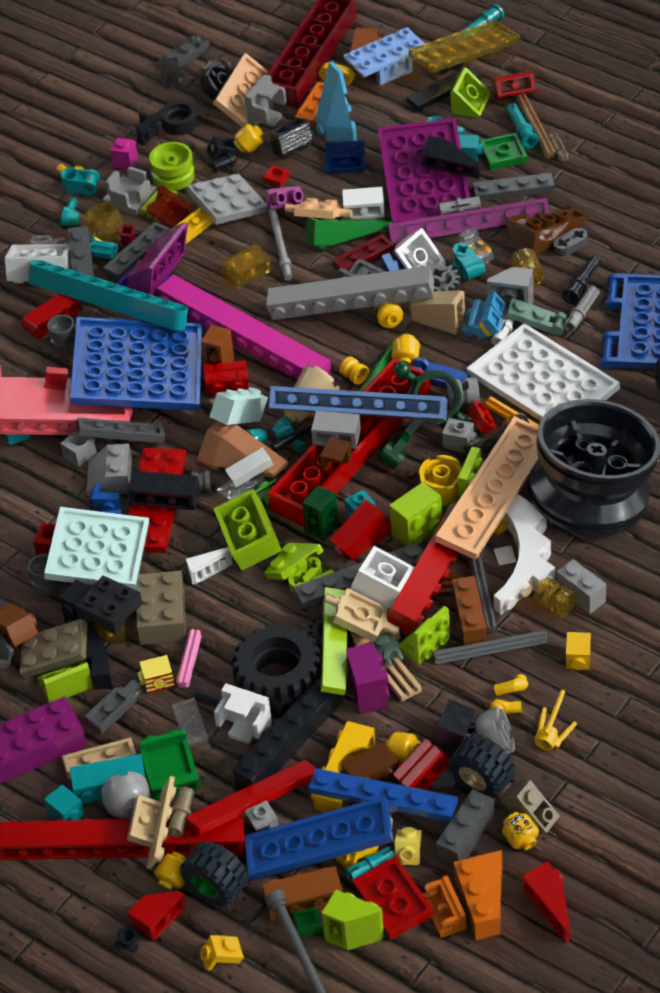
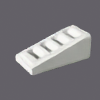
(205, 565)

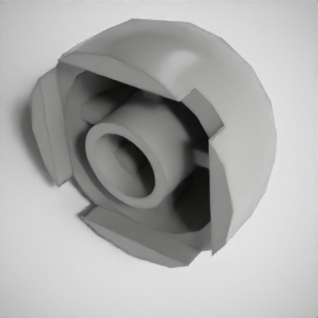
(495, 726)
(121, 791)

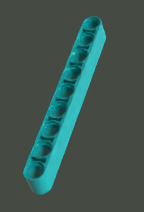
(108, 295)

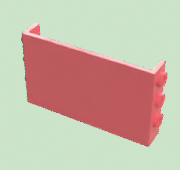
(38, 410)

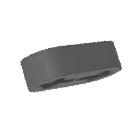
(570, 242)

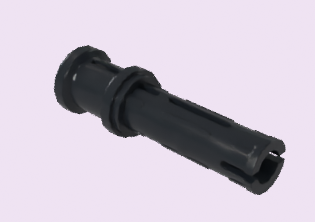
(579, 284)

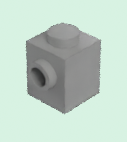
(457, 434)

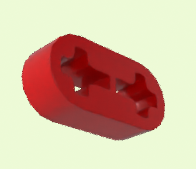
(481, 416)

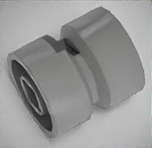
(469, 390)

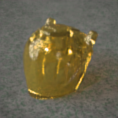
(103, 221)

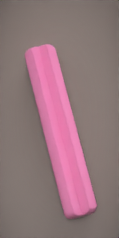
(188, 658)

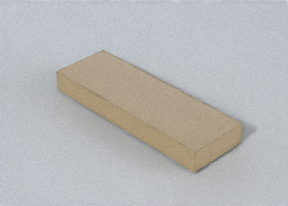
(100, 753)

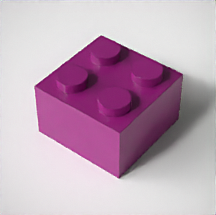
(367, 678)

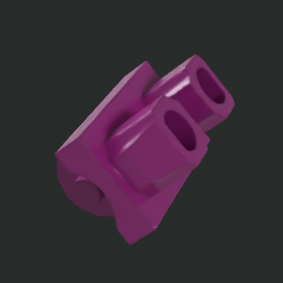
(280, 196)

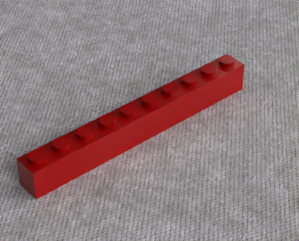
(104, 839)

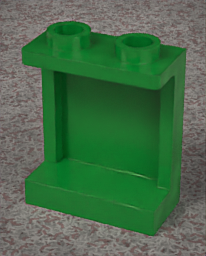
(167, 757)

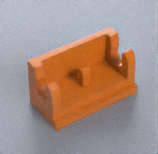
(448, 912)

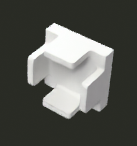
(248, 712)

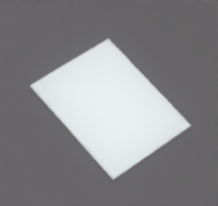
(505, 555)

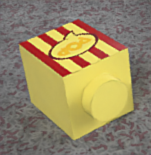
(156, 674)

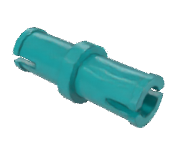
(368, 862)

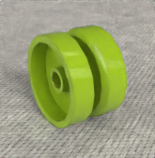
(172, 165)

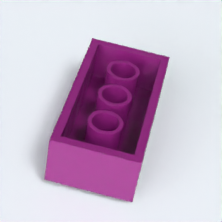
(38, 738)

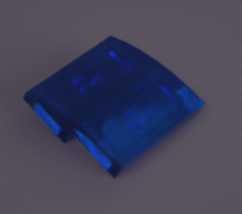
(345, 157)

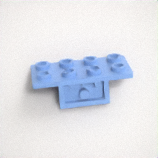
(385, 56)

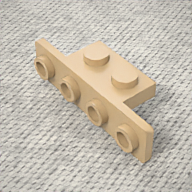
(149, 821)

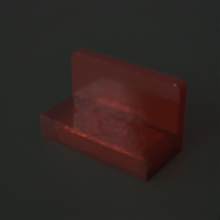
(169, 207)

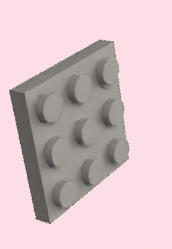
(227, 198)

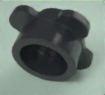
(128, 933)

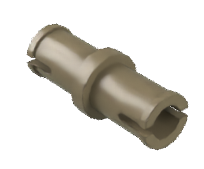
(180, 811)

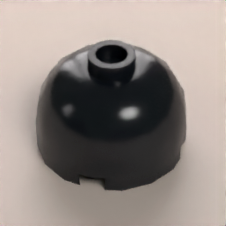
(214, 79)

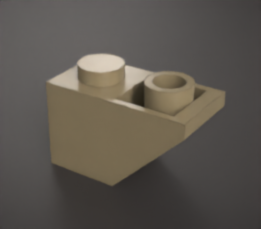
(527, 799)

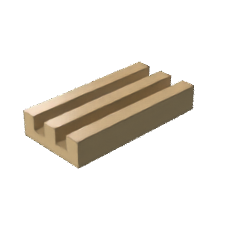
(407, 675)

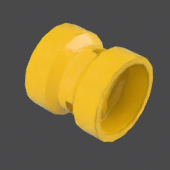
(352, 369)

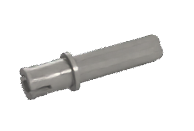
(578, 313)

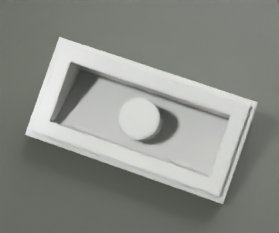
(249, 467)

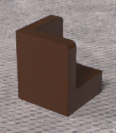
(335, 451)

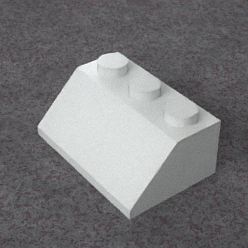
(19, 257)

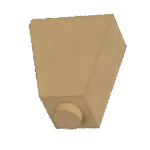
(441, 312)

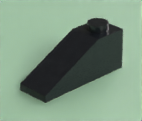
(447, 157)

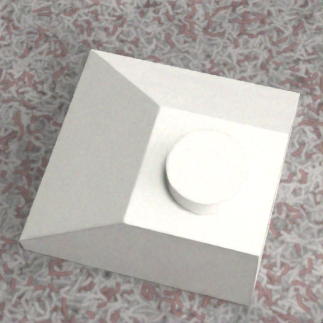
(417, 250)

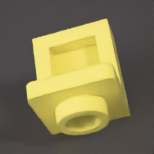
(408, 846)

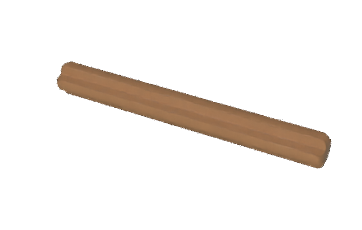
(531, 118)

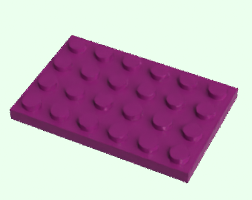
(412, 188)

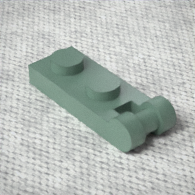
(536, 317)

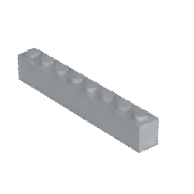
(350, 292)

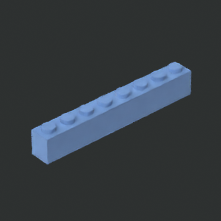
(358, 403)

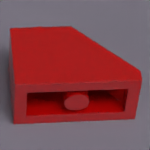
(156, 912)

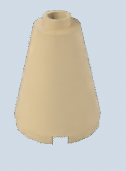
(310, 378)

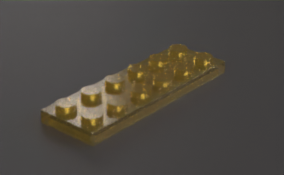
(464, 46)

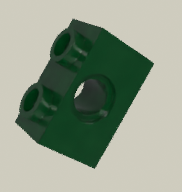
(320, 513)

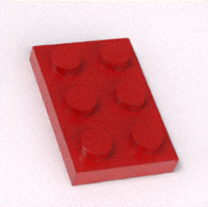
(396, 894)

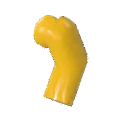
(508, 707)

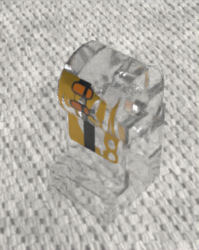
(481, 249)

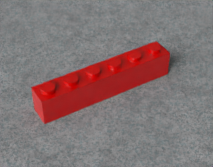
(422, 584)

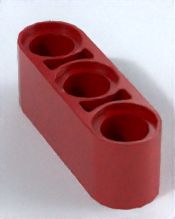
(36, 320)

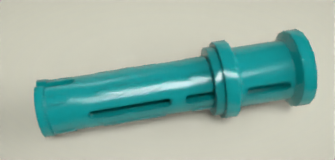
(494, 13)
(524, 130)

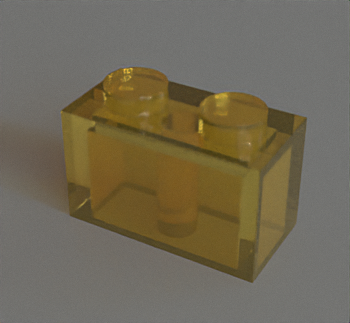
(246, 266)

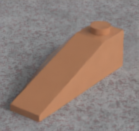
(229, 444)

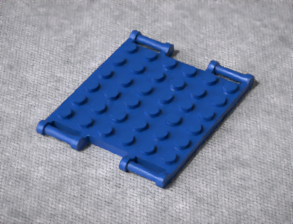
(638, 324)

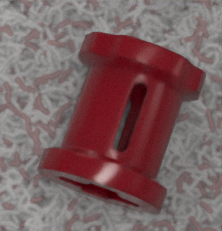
(127, 235)

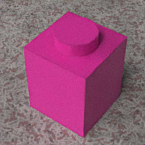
(124, 153)

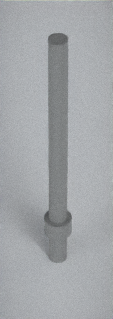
(284, 262)

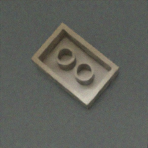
(162, 608)

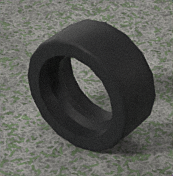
(178, 108)

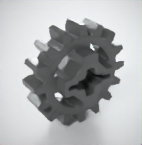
(444, 277)

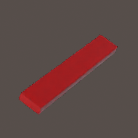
(239, 802)

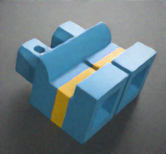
(485, 317)

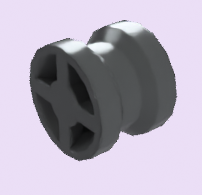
(204, 480)

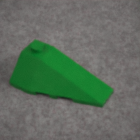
(332, 232)

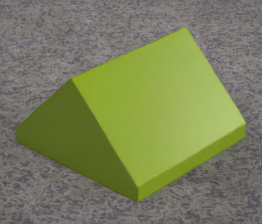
(468, 95)
(66, 681)

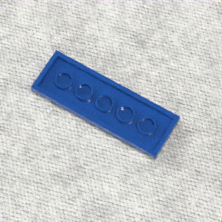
(318, 838)

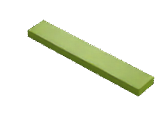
(333, 648)

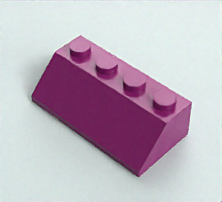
(159, 260)

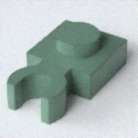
(389, 648)

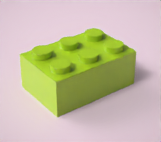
(247, 529)

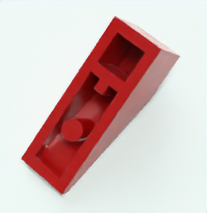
(546, 891)

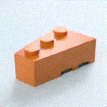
(480, 891)

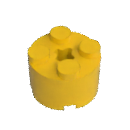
(442, 476)

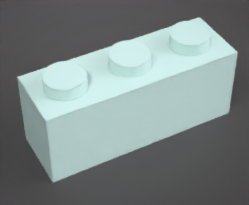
(238, 406)

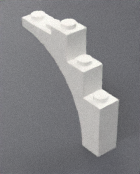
(533, 550)

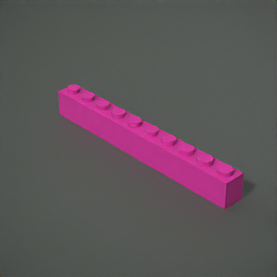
(246, 331)

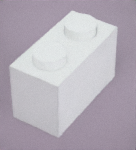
(364, 202)

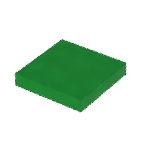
(503, 151)

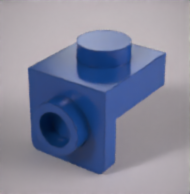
(104, 501)

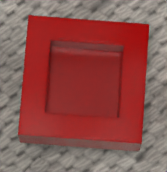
(276, 176)
(56, 378)

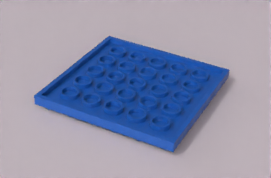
(136, 364)

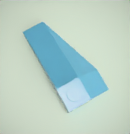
(333, 108)

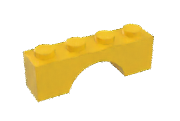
(350, 742)

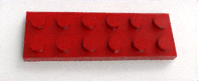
(160, 519)

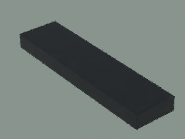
(436, 91)

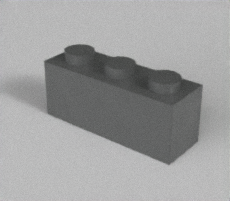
(465, 828)

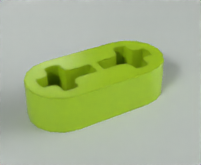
(305, 574)

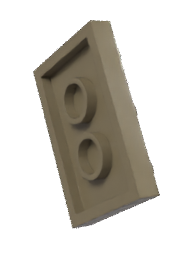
(54, 648)

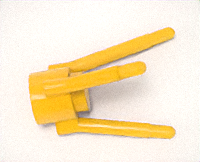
(547, 737)

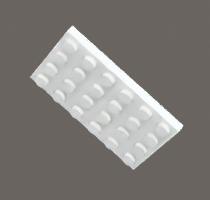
(539, 373)

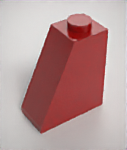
(361, 531)

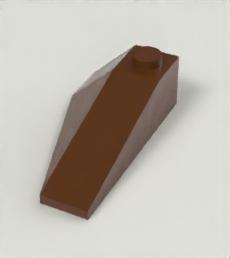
(542, 229)

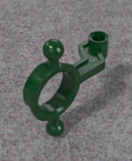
(392, 452)

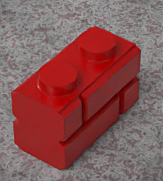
(513, 84)
(225, 377)
(422, 766)

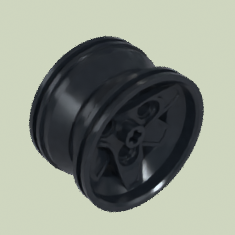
(593, 466)

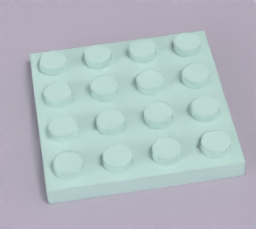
(96, 545)

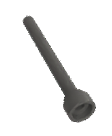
(277, 902)

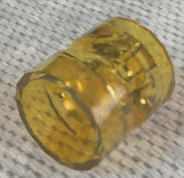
(528, 259)
(554, 597)

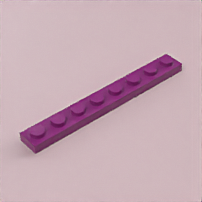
(466, 220)

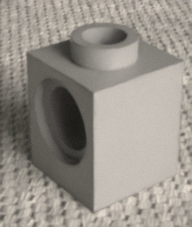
(78, 449)

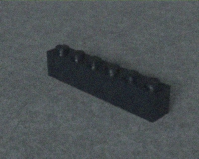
(286, 736)

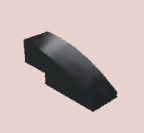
(97, 660)

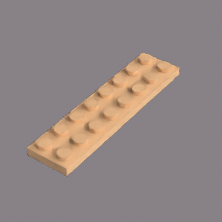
(491, 490)

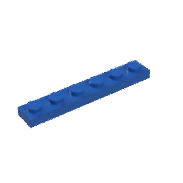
(399, 797)

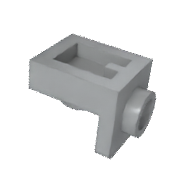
(262, 816)

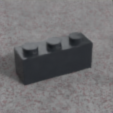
(163, 490)

